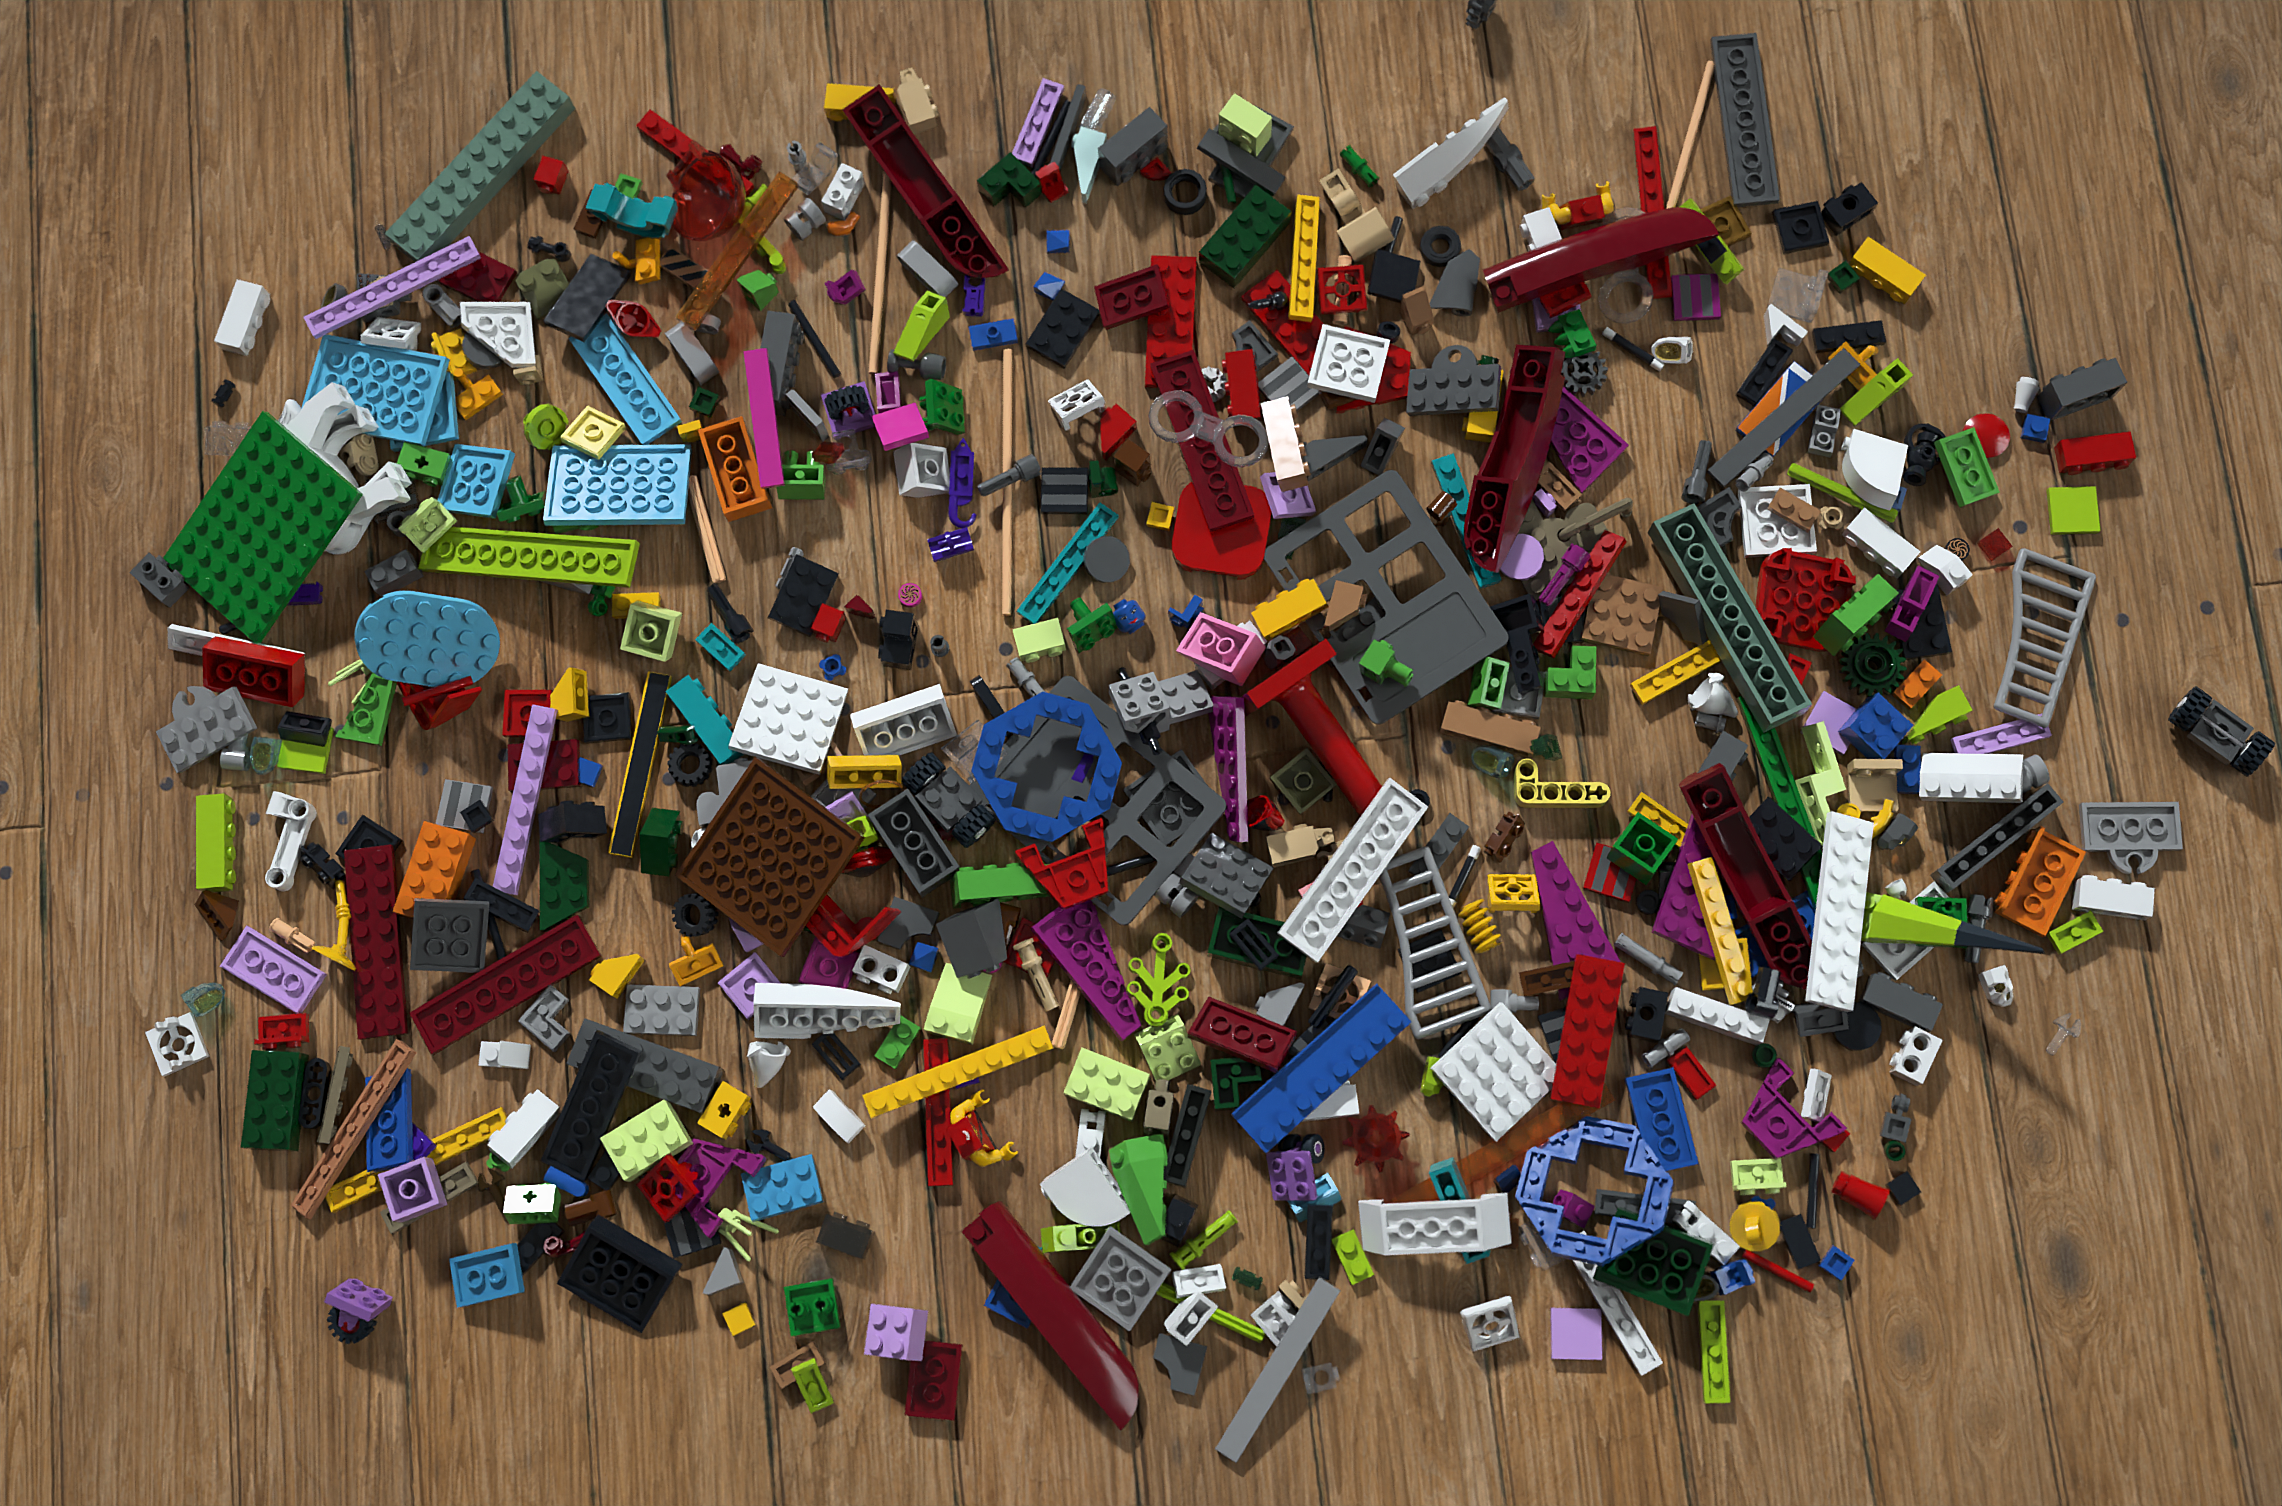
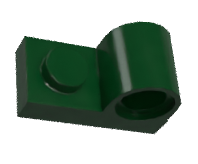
(1101, 480)

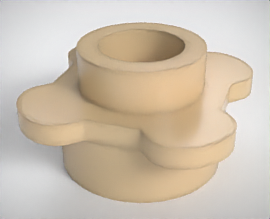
(1836, 513)

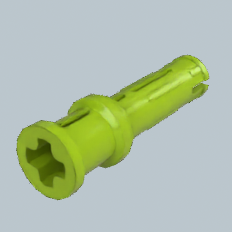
(1192, 1247)

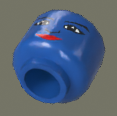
(1128, 616)

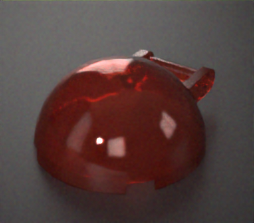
(707, 194)

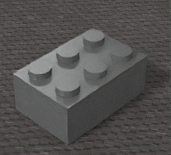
(1133, 146)
(2081, 388)

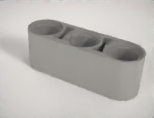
(926, 269)
(692, 353)

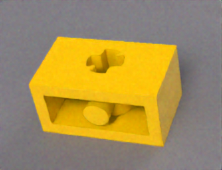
(713, 1116)

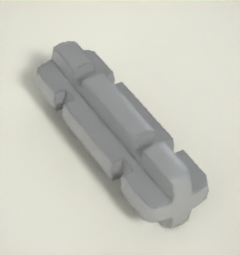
(793, 552)

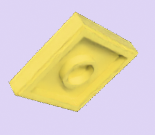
(593, 432)

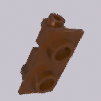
(1500, 846)

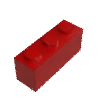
(1242, 384)
(2095, 453)

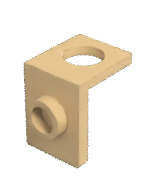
(529, 374)

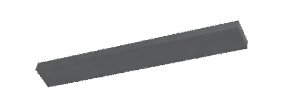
(1783, 418)

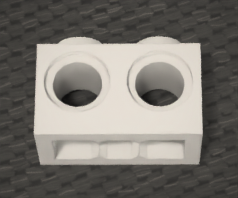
(843, 191)
(883, 964)
(1921, 1060)

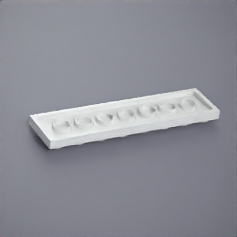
(1352, 870)
(1839, 912)

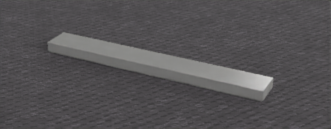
(1277, 1369)

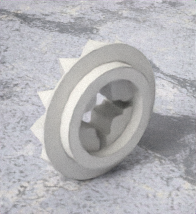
(1219, 385)

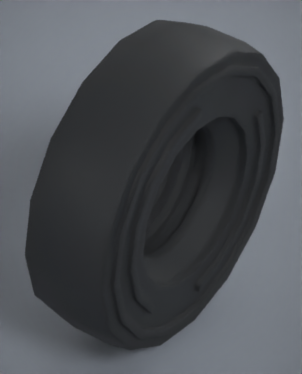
(1433, 234)

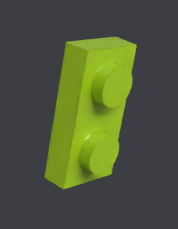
(2074, 932)
(1352, 1257)
(812, 1385)

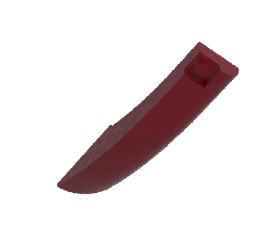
(923, 186)
(1596, 254)
(1515, 455)
(1749, 873)
(1056, 1311)

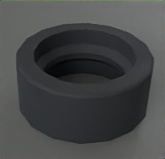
(1181, 176)

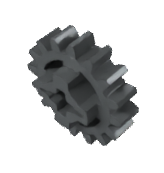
(1479, 11)
(1586, 380)

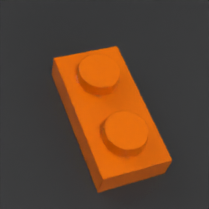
(1916, 684)

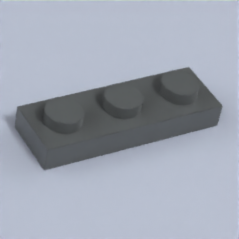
(1441, 844)

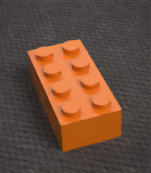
(734, 468)
(434, 867)

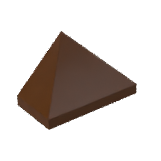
(218, 912)

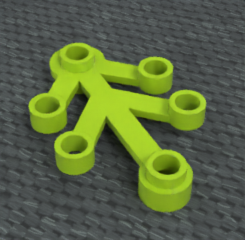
(1158, 984)

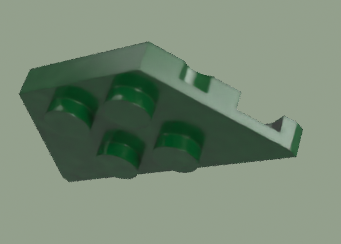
(562, 884)

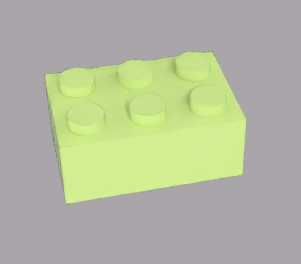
(1107, 1084)
(646, 1140)

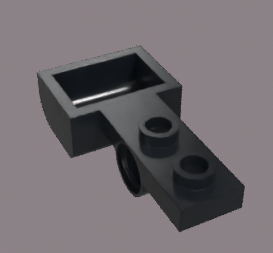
(1520, 619)

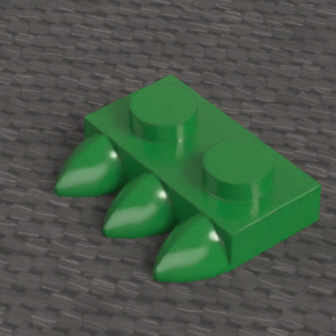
(1573, 333)

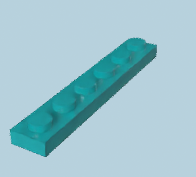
(1452, 482)
(1066, 565)

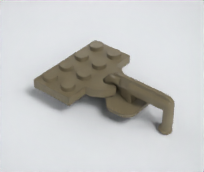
(1581, 527)

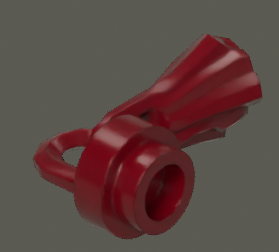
(752, 162)
(555, 1246)

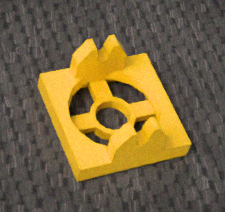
(1524, 882)

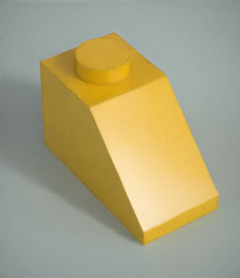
(571, 696)
(616, 973)

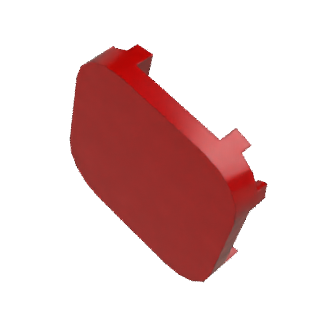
(1226, 551)
(1800, 594)

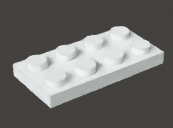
(1900, 957)

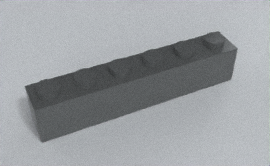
(1996, 838)

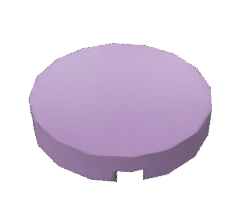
(1523, 559)

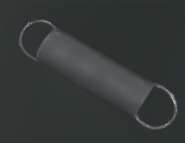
(383, 238)

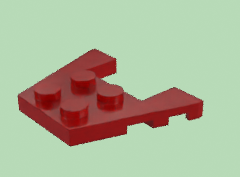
(1393, 381)
(1074, 877)

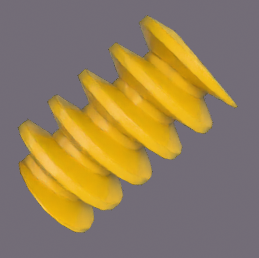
(1479, 926)

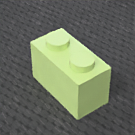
(1039, 640)

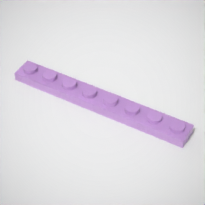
(392, 287)
(524, 799)

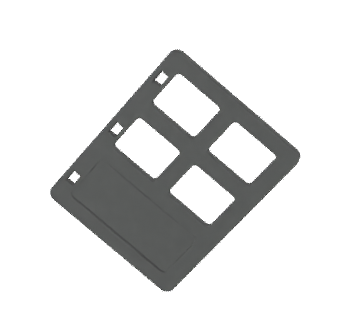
(1433, 633)
(1044, 773)

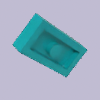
(720, 647)

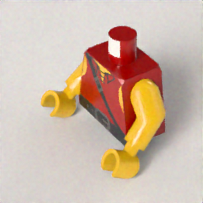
(1583, 210)
(972, 1136)

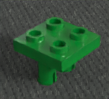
(943, 407)
(520, 501)
(1090, 625)
(1950, 907)
(812, 1307)

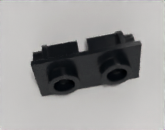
(326, 872)

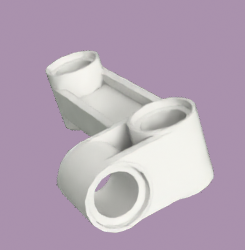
(291, 839)

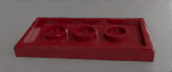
(1242, 1034)

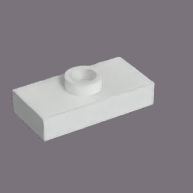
(1816, 1095)
(1201, 1279)

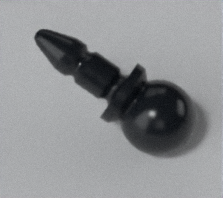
(1276, 301)

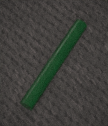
(1228, 184)

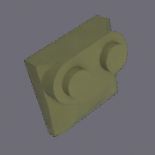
(542, 286)
(1303, 781)

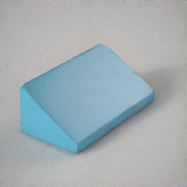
(1326, 1194)

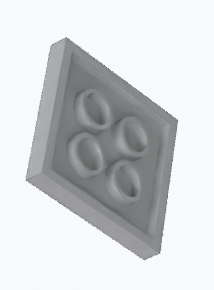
(1120, 1278)

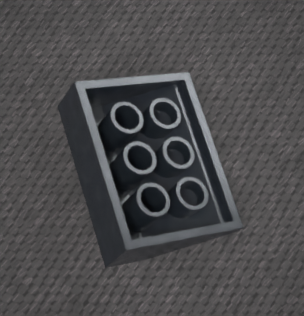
(619, 1273)

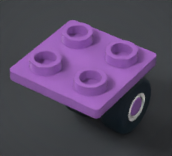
(1292, 1168)

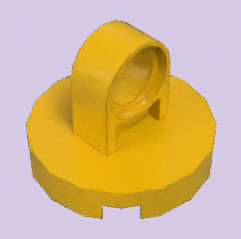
(1754, 1226)

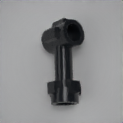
(560, 249)

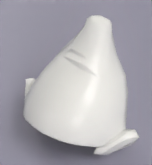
(1713, 697)
(766, 1060)

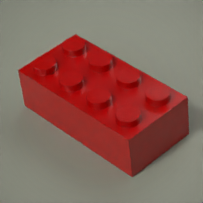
(255, 670)

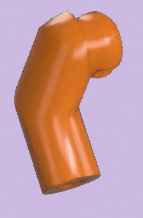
(845, 226)

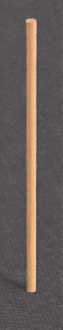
(1690, 137)
(880, 275)
(1007, 491)

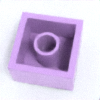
(412, 1189)
(896, 1332)

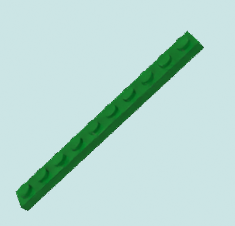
(1782, 788)

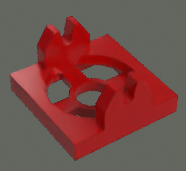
(1326, 306)
(656, 1195)

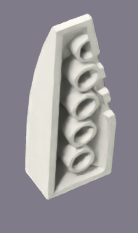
(1439, 164)
(808, 1009)

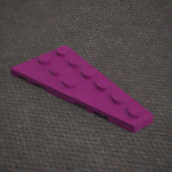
(1583, 442)
(1228, 738)
(1680, 912)
(1085, 955)

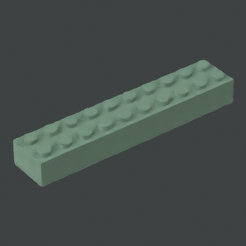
(481, 169)
(1730, 618)

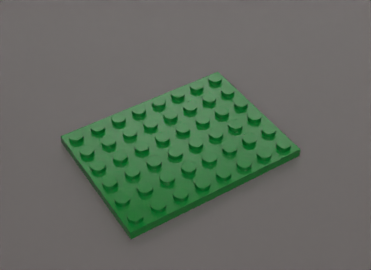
(262, 527)

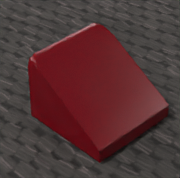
(859, 607)

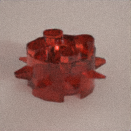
(1386, 1148)

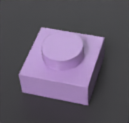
(1544, 502)

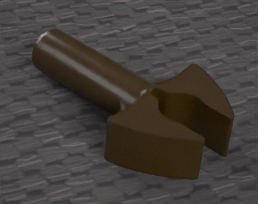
(493, 1188)

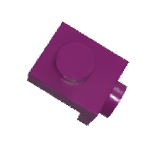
(845, 288)
(1576, 1209)

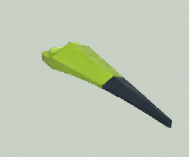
(1902, 922)

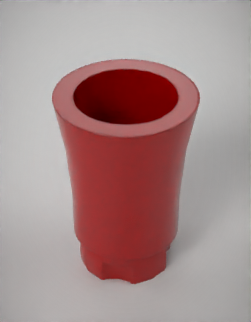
(1860, 1194)

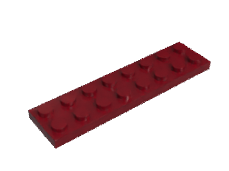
(1214, 481)
(375, 942)
(505, 984)

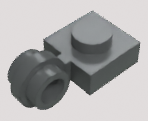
(1895, 1125)

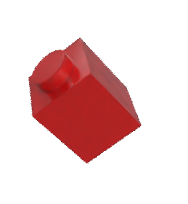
(551, 175)
(828, 623)

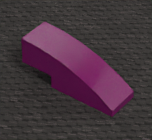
(888, 391)
(1912, 603)

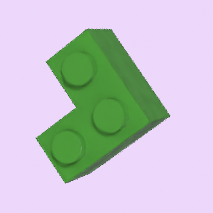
(1577, 680)

